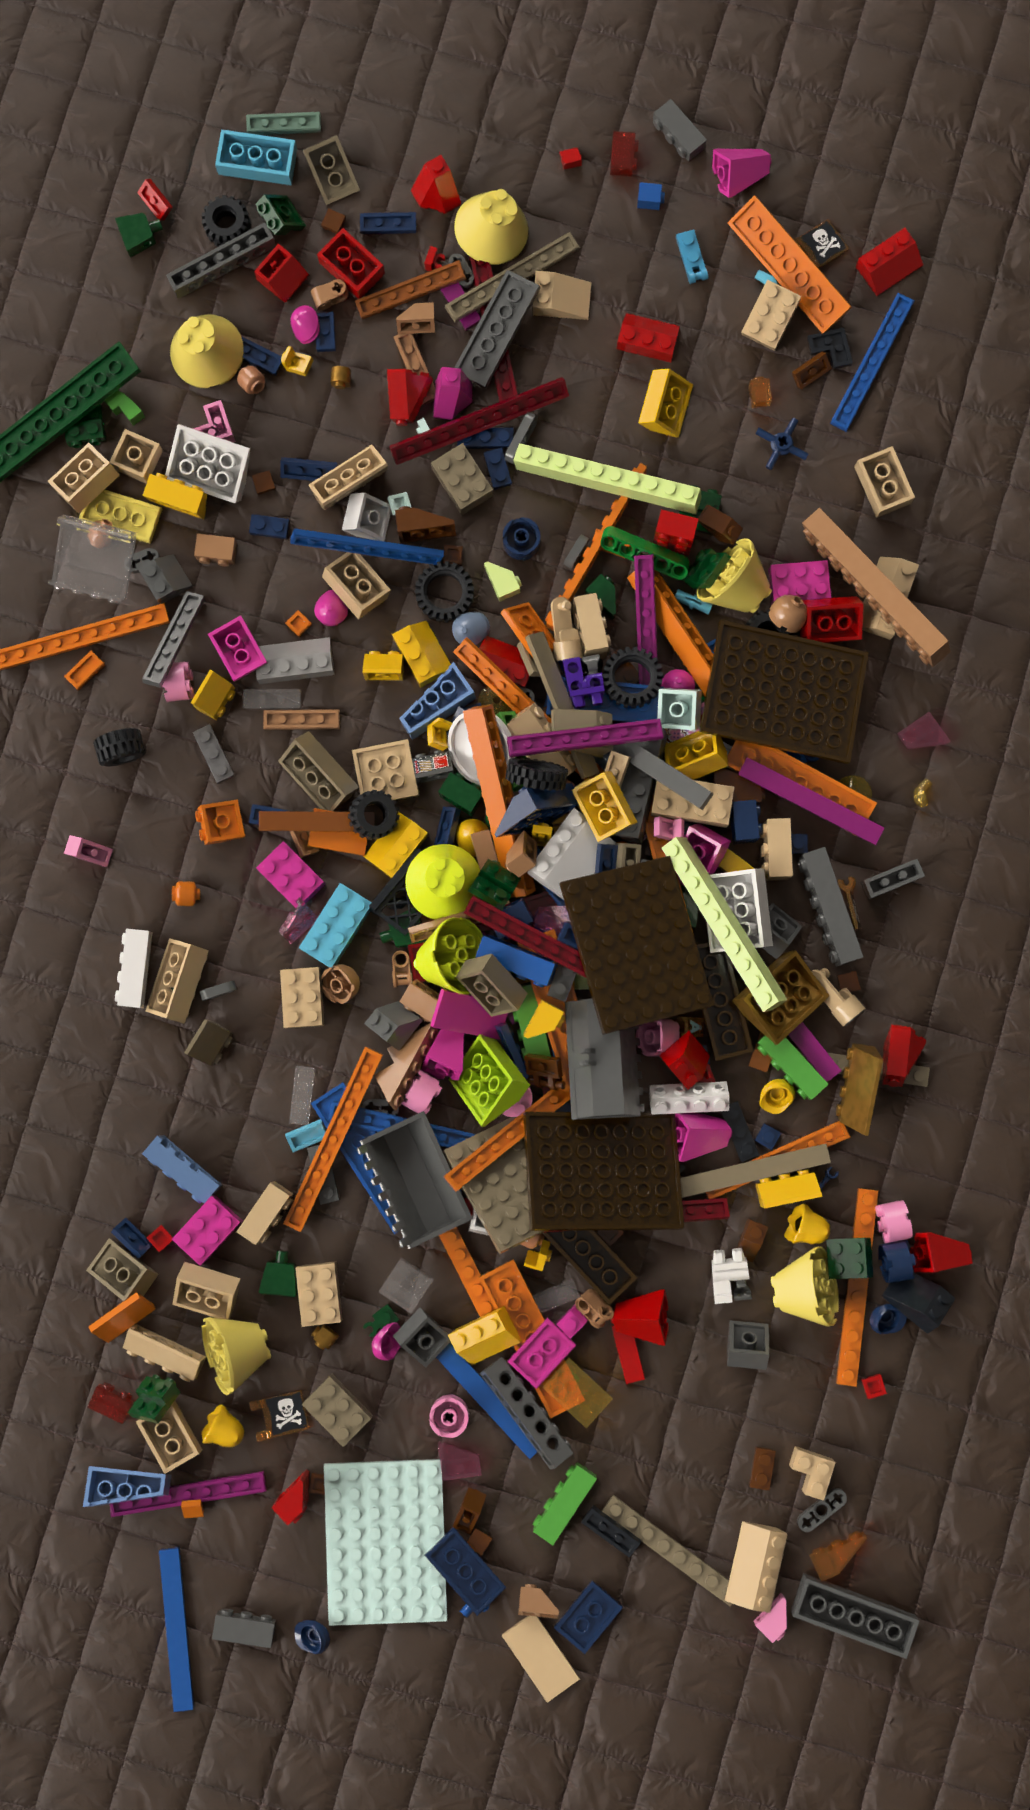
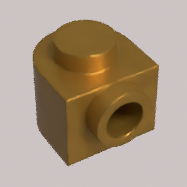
(340, 377)
(324, 1337)

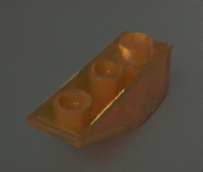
(834, 1558)

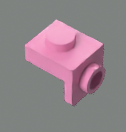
(668, 828)

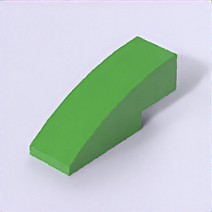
(120, 403)

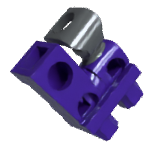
(584, 686)

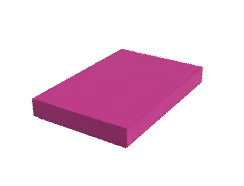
(541, 1353)

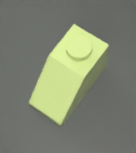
(503, 581)

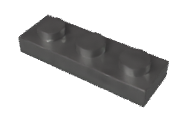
(213, 754)

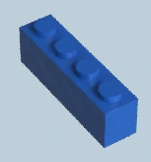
(519, 960)

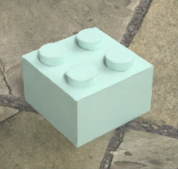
(679, 708)

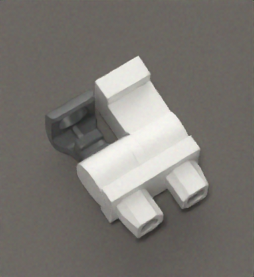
(730, 1270)

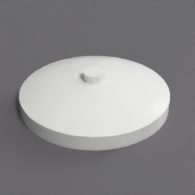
(461, 750)

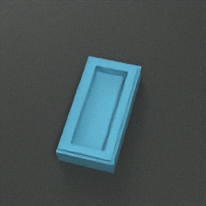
(306, 1135)

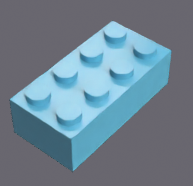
(256, 157)
(336, 926)

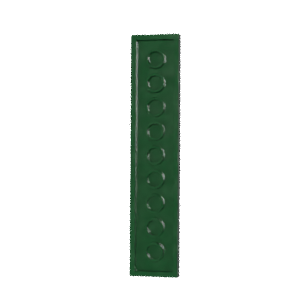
(65, 407)

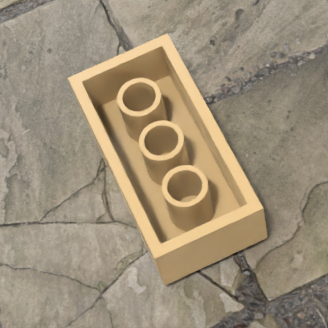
(673, 806)

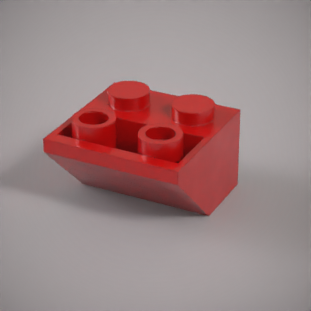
(281, 273)

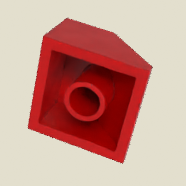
(686, 1059)

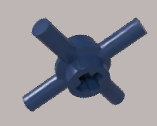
(784, 437)

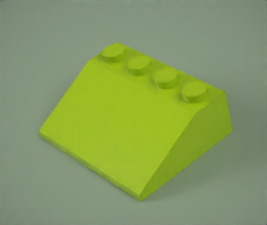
(489, 1080)

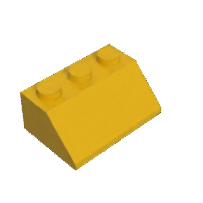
(665, 402)
(176, 495)
(422, 652)
(697, 754)
(604, 806)
(394, 849)
(544, 1019)
(788, 1189)
(485, 1336)

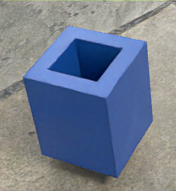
(650, 196)

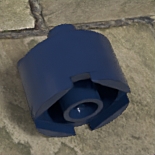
(517, 529)
(896, 1261)

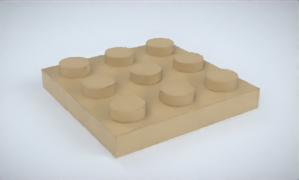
(386, 769)

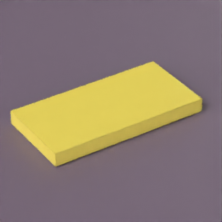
(124, 514)

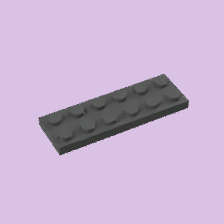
(497, 328)

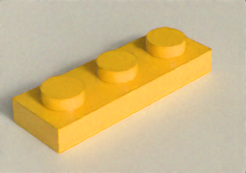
(542, 833)

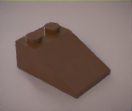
(421, 525)

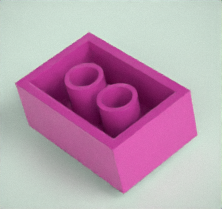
(800, 579)
(290, 875)
(207, 1230)

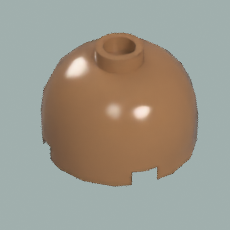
(788, 612)
(340, 983)

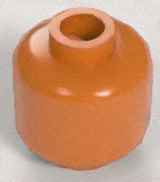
(185, 893)

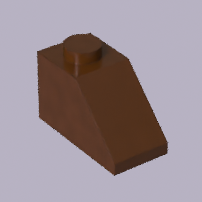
(720, 525)
(752, 1239)
(469, 1510)

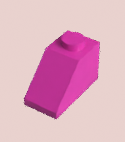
(571, 1321)

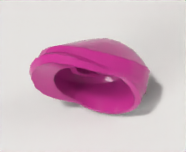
(305, 324)
(330, 609)
(678, 679)
(384, 1344)

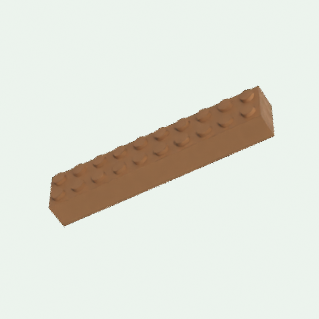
(876, 587)

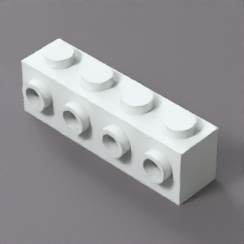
(134, 968)
(699, 1098)

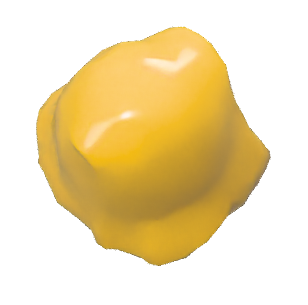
(812, 1229)
(222, 1428)

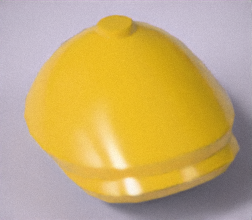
(463, 834)
(777, 1096)

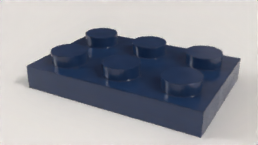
(588, 1617)

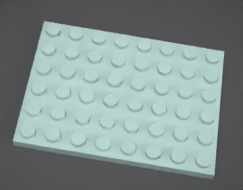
(376, 1540)

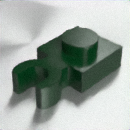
(382, 1318)

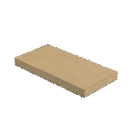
(540, 1657)

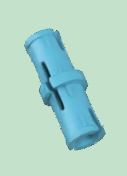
(693, 601)

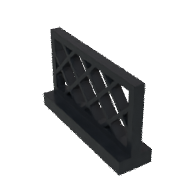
(389, 891)

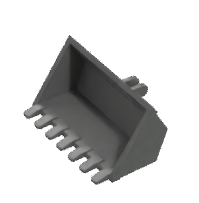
(601, 1066)
(412, 1179)

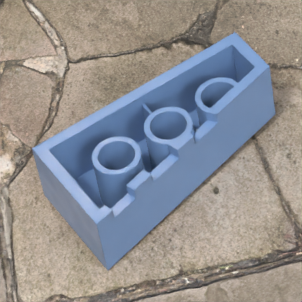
(438, 702)
(181, 1168)
(117, 1485)

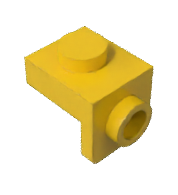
(296, 362)
(438, 733)
(537, 1260)

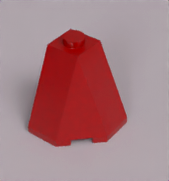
(436, 187)
(406, 394)
(900, 1054)
(939, 1253)
(643, 1317)

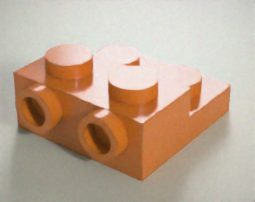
(220, 822)

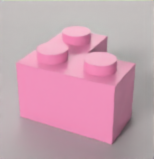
(218, 422)

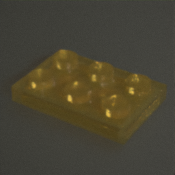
(577, 1392)

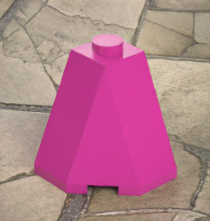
(739, 168)
(452, 393)
(445, 1055)
(700, 1134)

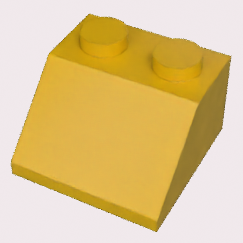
(383, 666)
(213, 695)

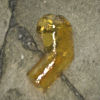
(920, 793)

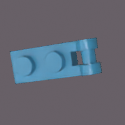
(691, 256)

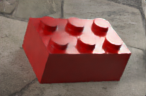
(351, 263)
(675, 532)
(833, 619)

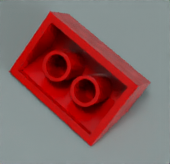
(890, 262)
(648, 337)
(507, 659)
(292, 1502)

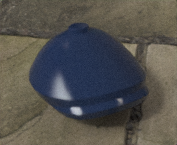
(887, 1319)
(312, 1636)

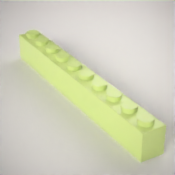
(607, 478)
(724, 924)

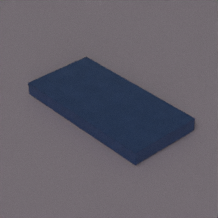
(465, 1571)

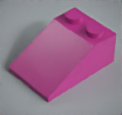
(237, 648)
(708, 846)

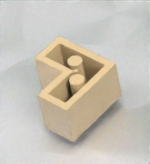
(818, 1471)

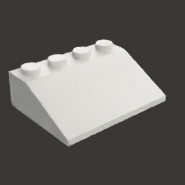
(208, 463)
(567, 854)
(748, 900)

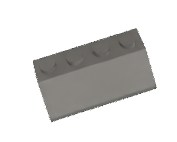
(296, 661)

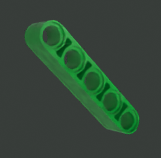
(640, 545)

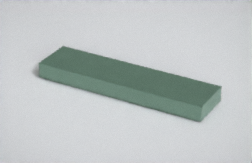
(284, 123)

